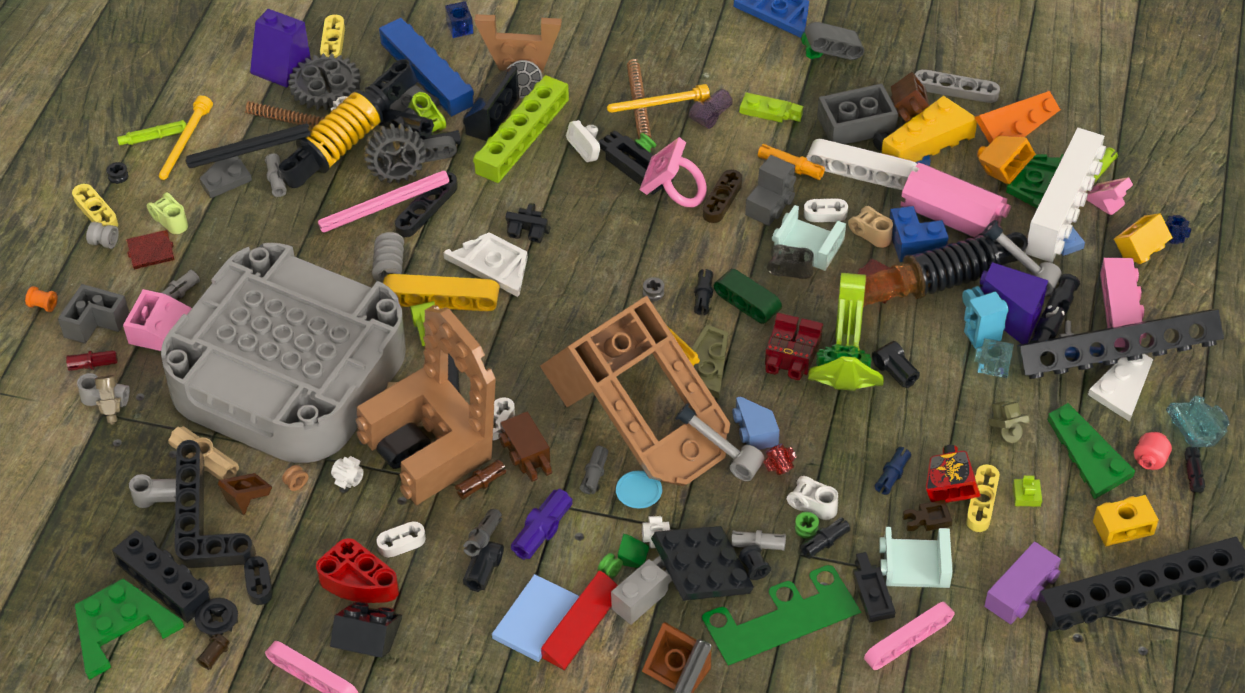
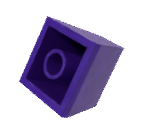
(278, 47)
(1022, 294)

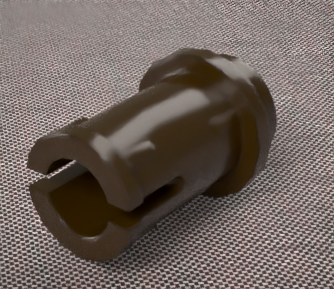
(217, 645)

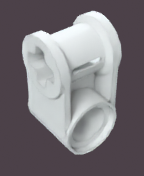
(814, 498)

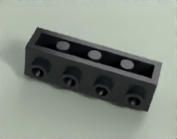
(161, 575)

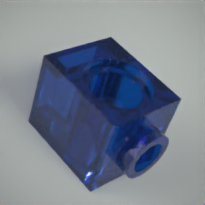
(459, 19)

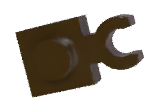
(931, 515)

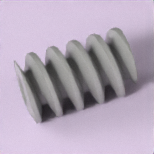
(387, 255)

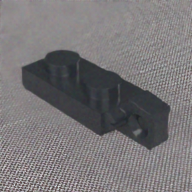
(872, 590)

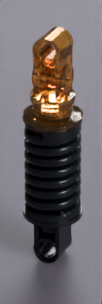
(940, 268)

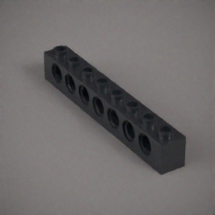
(1207, 321)
(1212, 563)

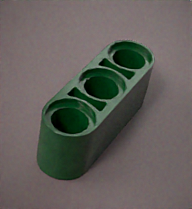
(747, 296)

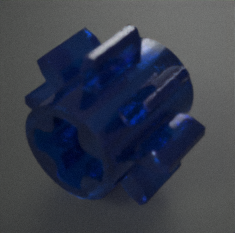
(1178, 228)

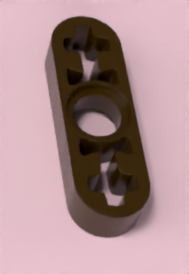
(722, 204)

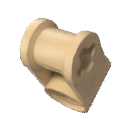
(874, 227)

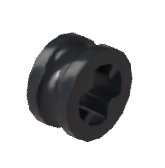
(115, 177)

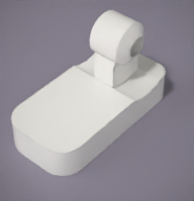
(584, 140)

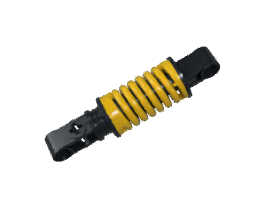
(346, 124)

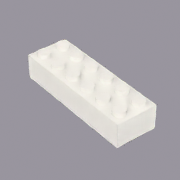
(1065, 195)

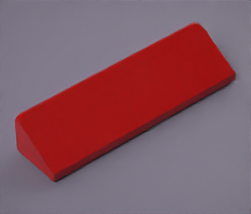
(579, 622)

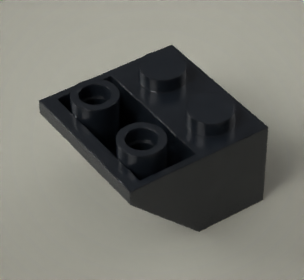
(365, 629)

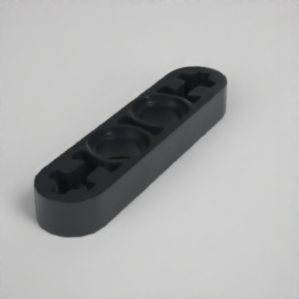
(422, 202)

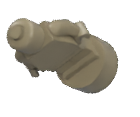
(108, 404)

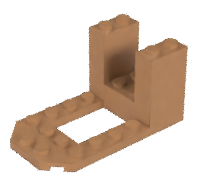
(613, 348)
(428, 396)

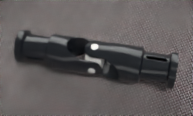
(1056, 309)

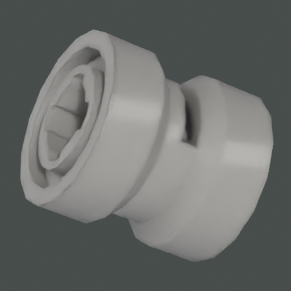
(102, 235)

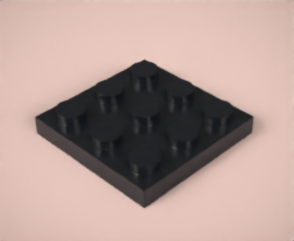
(702, 563)

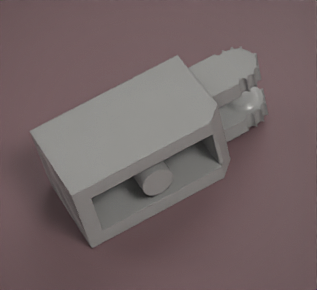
(640, 590)

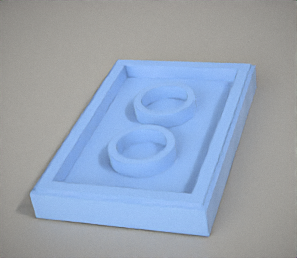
(534, 617)

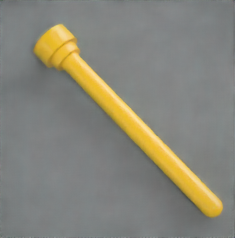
(699, 93)
(201, 107)

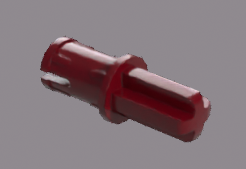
(91, 360)

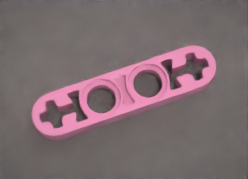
(909, 635)
(307, 670)

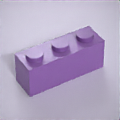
(1023, 583)

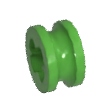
(646, 142)
(809, 518)
(610, 565)

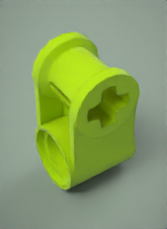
(429, 110)

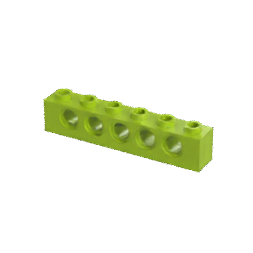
(521, 129)

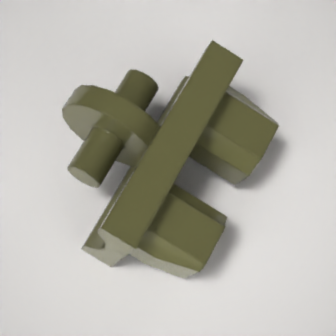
(1007, 418)

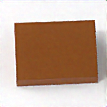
(671, 655)

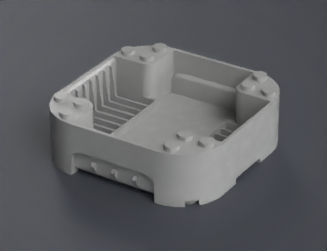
(283, 353)

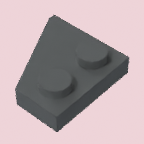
(224, 176)

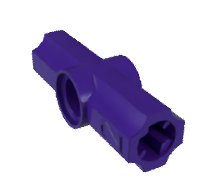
(541, 524)

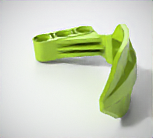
(848, 372)

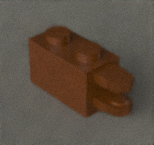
(909, 97)
(525, 445)

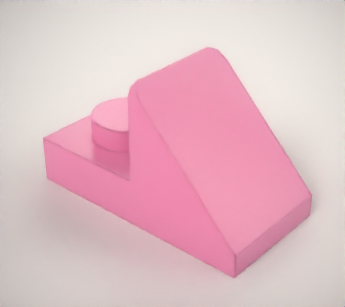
(1109, 194)

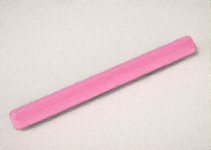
(383, 201)

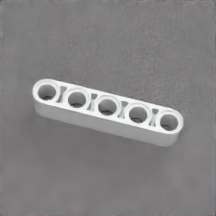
(861, 163)

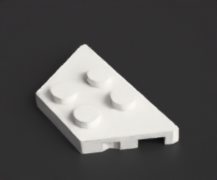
(493, 260)

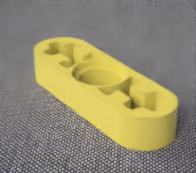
(329, 33)
(94, 200)
(986, 507)

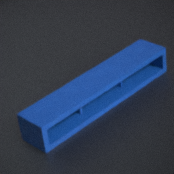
(428, 67)

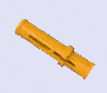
(802, 165)

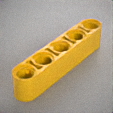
(445, 291)

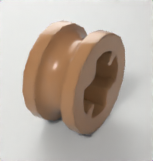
(295, 477)

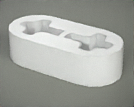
(825, 210)
(501, 404)
(401, 539)

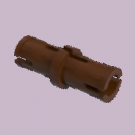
(480, 479)

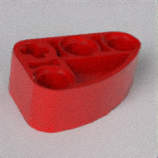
(348, 575)

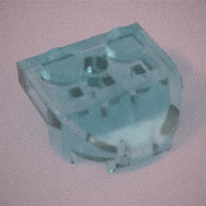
(1199, 422)

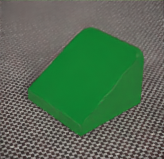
(632, 551)

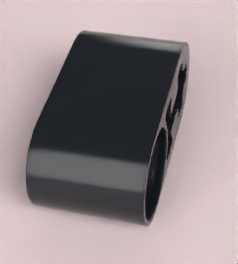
(402, 444)

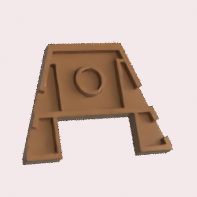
(510, 47)

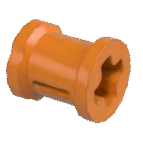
(41, 299)

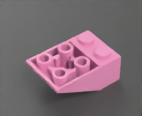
(153, 319)

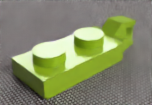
(770, 108)

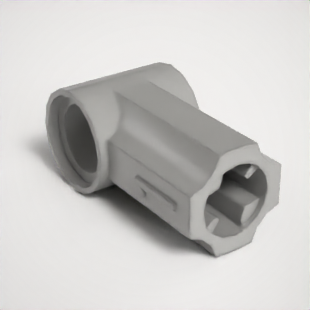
(89, 393)
(148, 491)

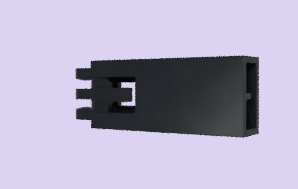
(615, 146)

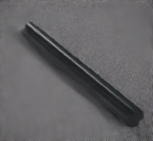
(248, 146)

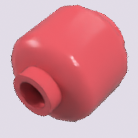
(1152, 450)

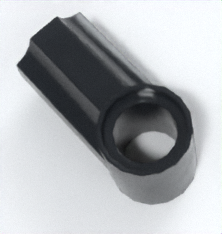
(893, 360)
(482, 566)

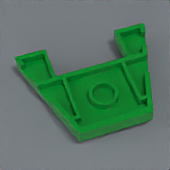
(1034, 179)
(112, 614)

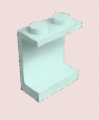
(805, 235)
(916, 561)

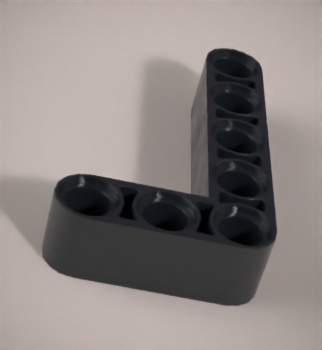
(195, 515)

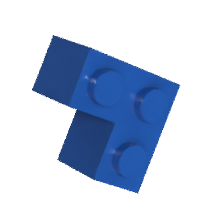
(915, 237)

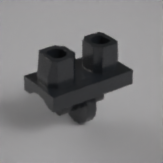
(528, 220)

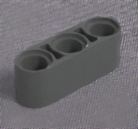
(834, 40)

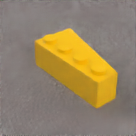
(931, 130)

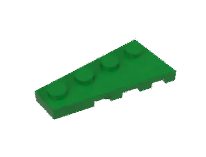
(1093, 455)

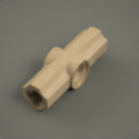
(214, 460)

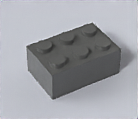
(857, 114)

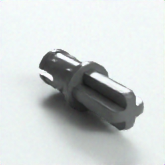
(594, 470)

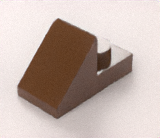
(241, 489)

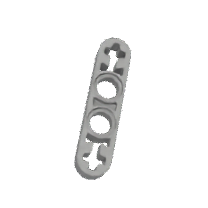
(957, 83)

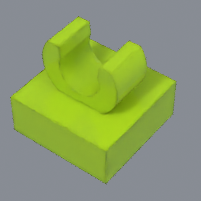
(1027, 492)

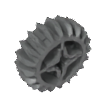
(393, 144)

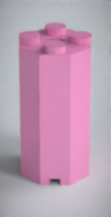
(953, 200)

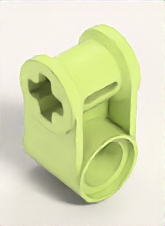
(169, 214)

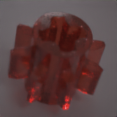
(779, 459)

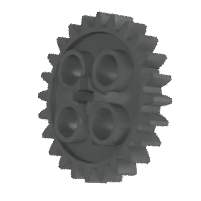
(309, 86)

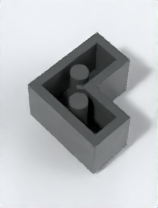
(773, 190)
(90, 309)

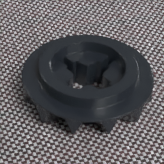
(217, 607)

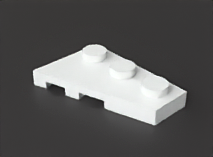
(1122, 385)

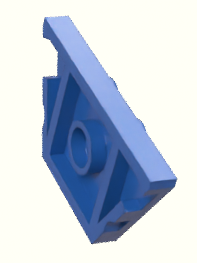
(784, 14)

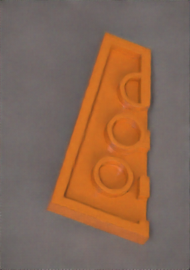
(1018, 118)

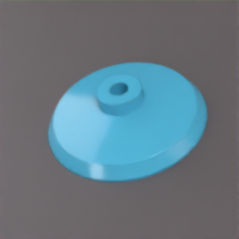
(638, 490)

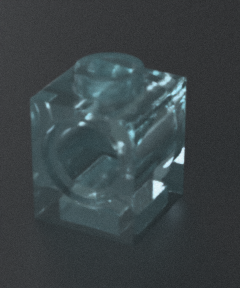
(994, 357)

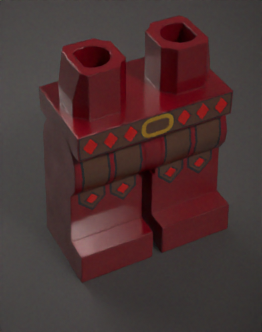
(792, 348)

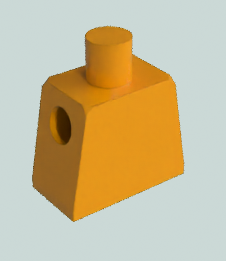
(1005, 157)

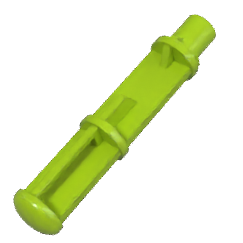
(152, 133)

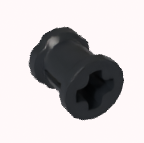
(754, 562)

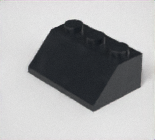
(493, 105)

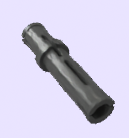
(480, 535)

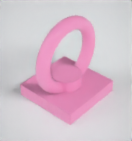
(664, 167)

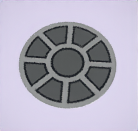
(528, 76)

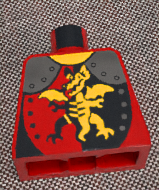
(951, 476)

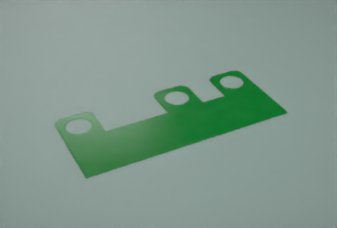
(787, 623)

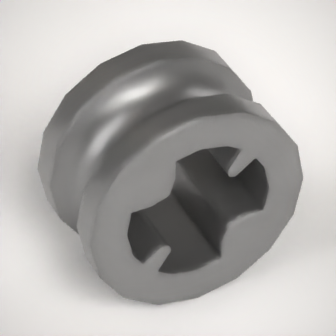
(656, 283)

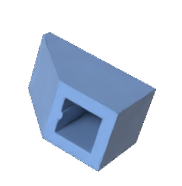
(756, 424)

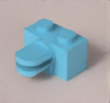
(983, 316)

